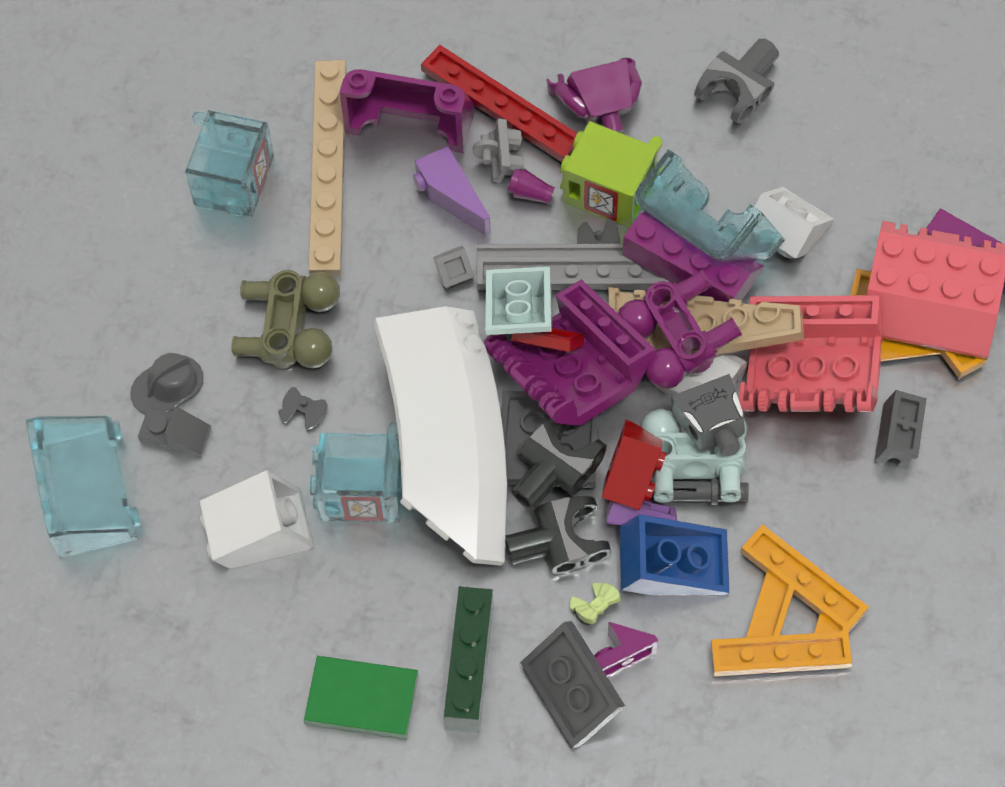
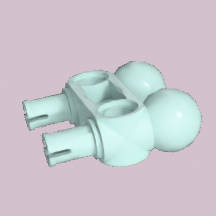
(687, 461)

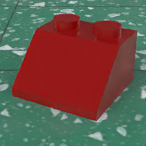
(632, 466)

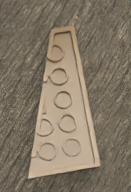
(759, 324)

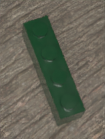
(468, 659)

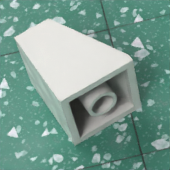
(255, 521)

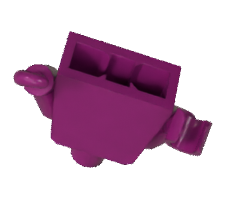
(600, 92)

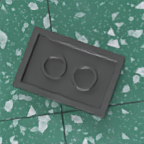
(572, 684)

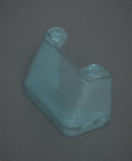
(677, 202)
(81, 482)

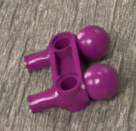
(680, 328)

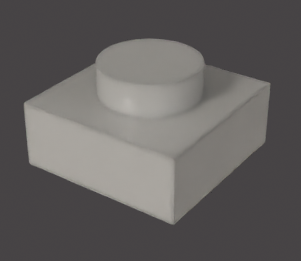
(453, 266)

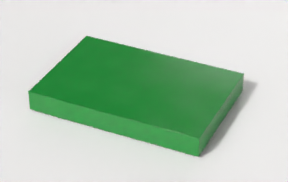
(361, 697)

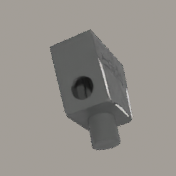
(711, 415)

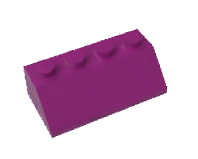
(676, 260)

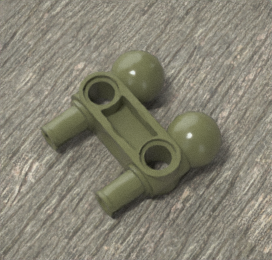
(286, 319)

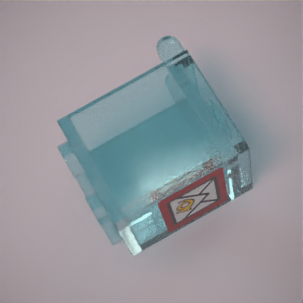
(229, 162)
(357, 477)

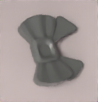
(608, 236)
(294, 401)

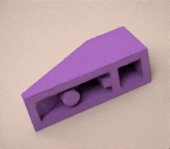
(450, 189)

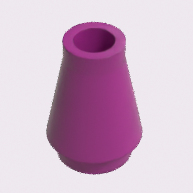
(529, 187)

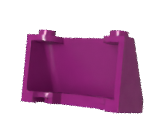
(371, 93)

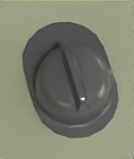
(166, 383)

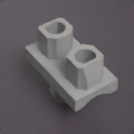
(495, 148)

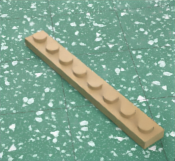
(327, 169)

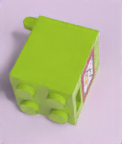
(607, 172)

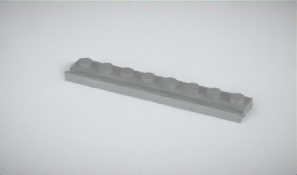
(595, 264)

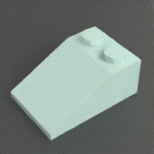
(518, 300)

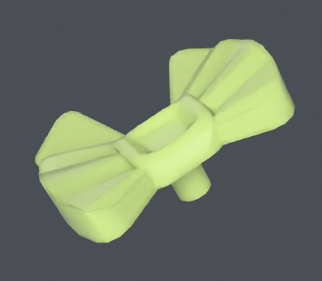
(588, 612)

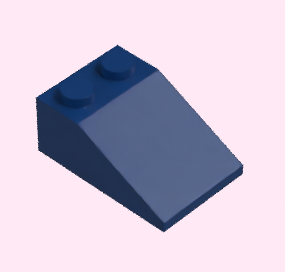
(673, 557)

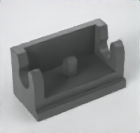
(900, 428)

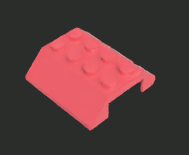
(937, 289)
(829, 367)

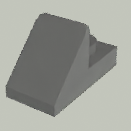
(175, 431)

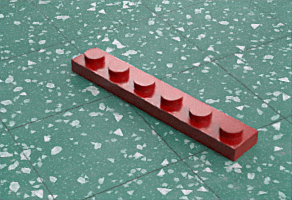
(501, 102)

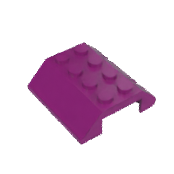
(588, 379)

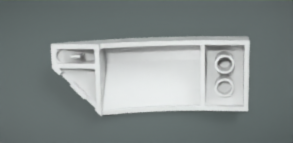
(448, 426)

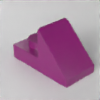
(629, 649)

